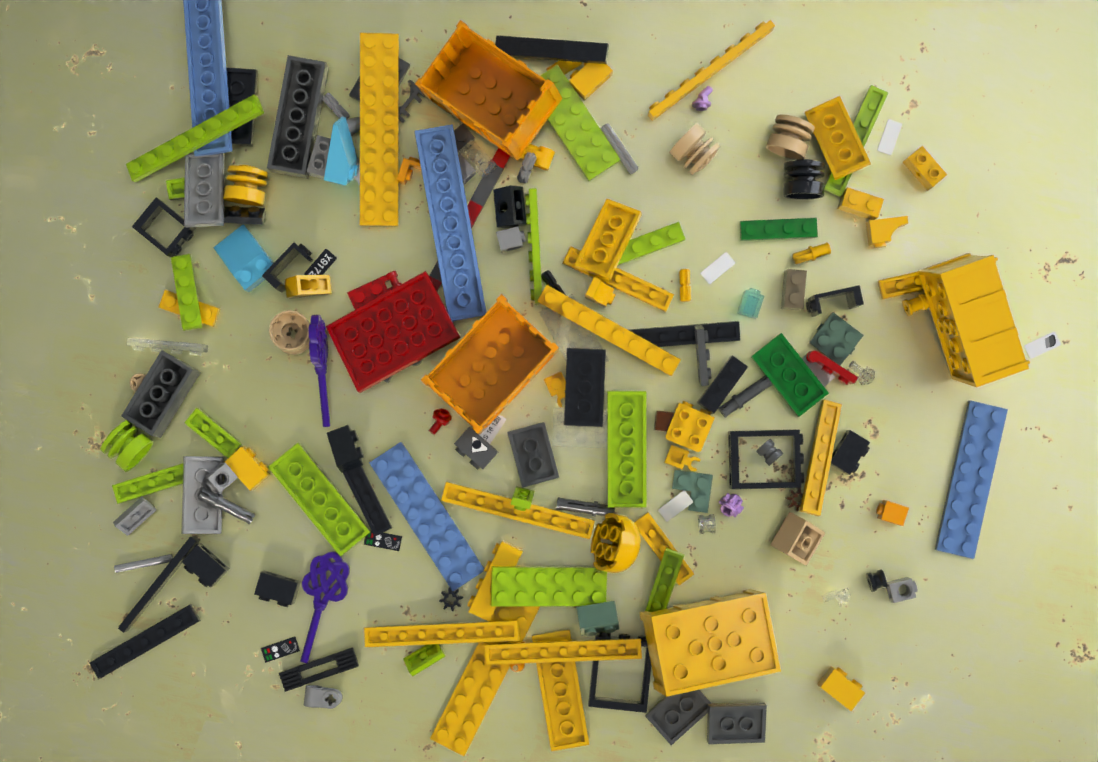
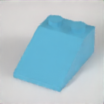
(342, 157)
(244, 257)

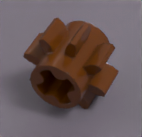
(791, 499)

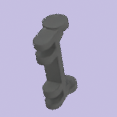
(414, 90)

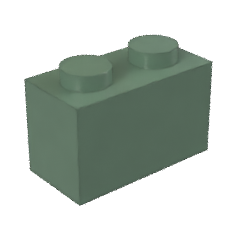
(598, 618)

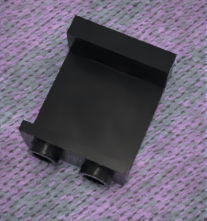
(282, 262)
(853, 297)

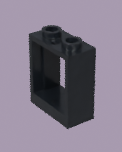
(150, 215)

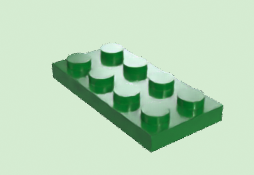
(789, 375)

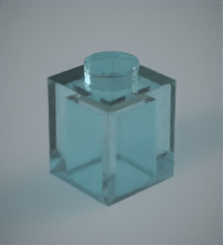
(751, 303)

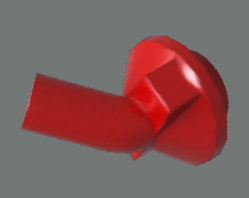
(442, 418)

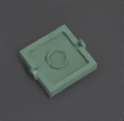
(836, 338)

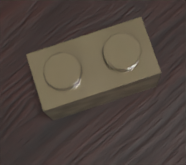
(793, 289)

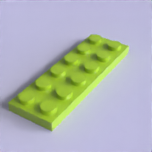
(579, 129)
(626, 449)
(319, 499)
(547, 586)

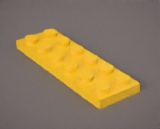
(561, 698)

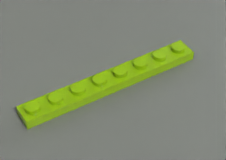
(195, 138)

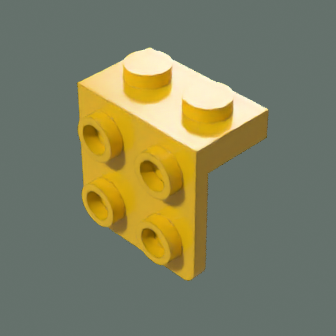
(689, 426)

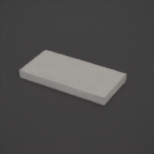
(204, 190)
(198, 515)

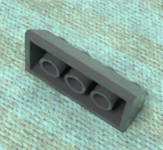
(160, 394)

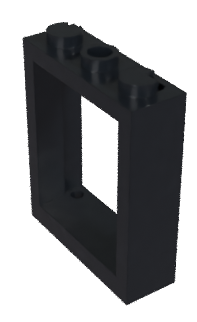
(798, 459)
(620, 704)

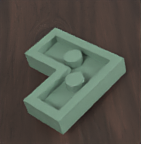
(698, 484)

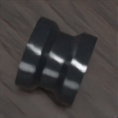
(876, 580)

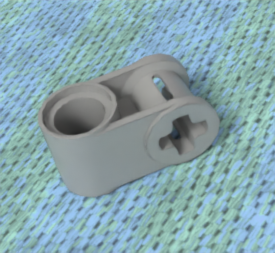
(318, 696)

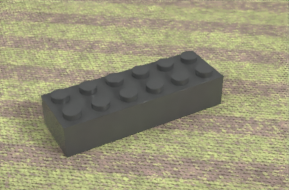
(297, 116)

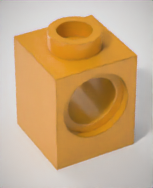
(892, 512)

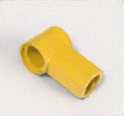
(543, 154)

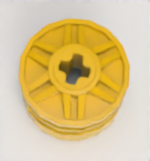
(245, 181)

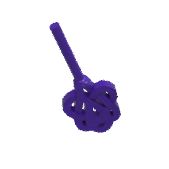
(318, 354)
(320, 605)

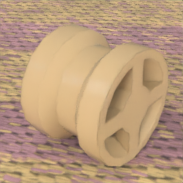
(136, 380)

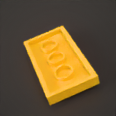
(837, 138)
(608, 239)

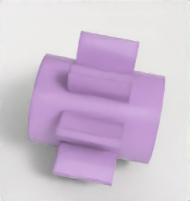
(731, 505)

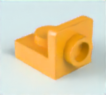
(405, 170)

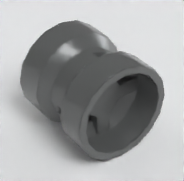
(769, 452)

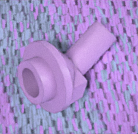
(702, 102)

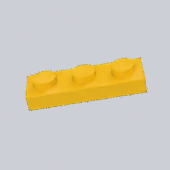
(170, 303)

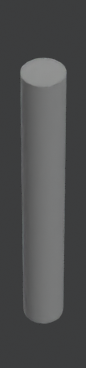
(143, 563)

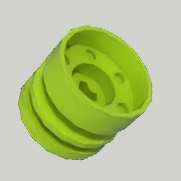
(124, 443)

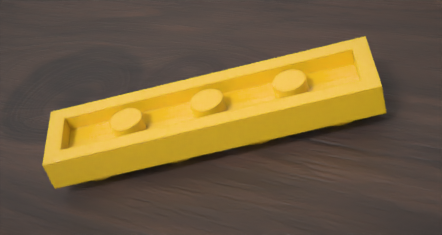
(659, 542)

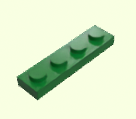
(778, 229)

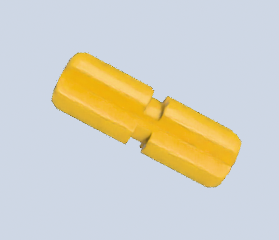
(685, 289)

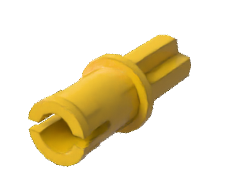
(811, 253)

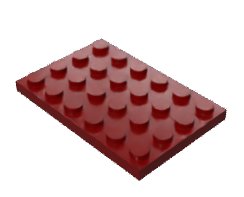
(392, 332)

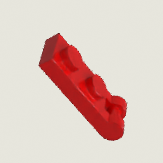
(372, 290)
(830, 367)

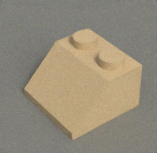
(798, 538)

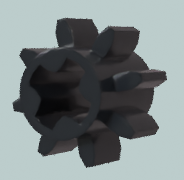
(448, 603)

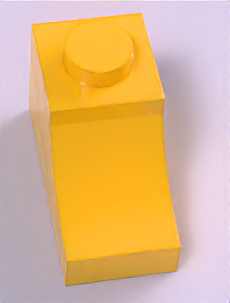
(881, 230)
(307, 285)
(600, 293)

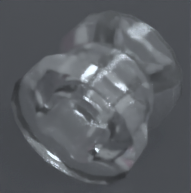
(706, 524)

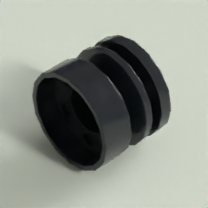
(804, 176)

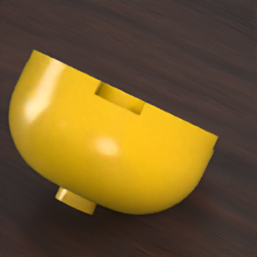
(624, 546)

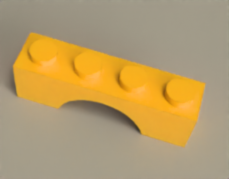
(504, 556)

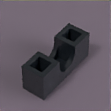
(722, 385)

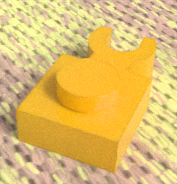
(556, 386)
(679, 457)

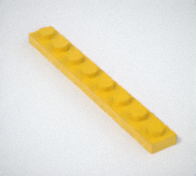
(703, 74)
(608, 330)
(502, 507)
(441, 633)
(563, 651)

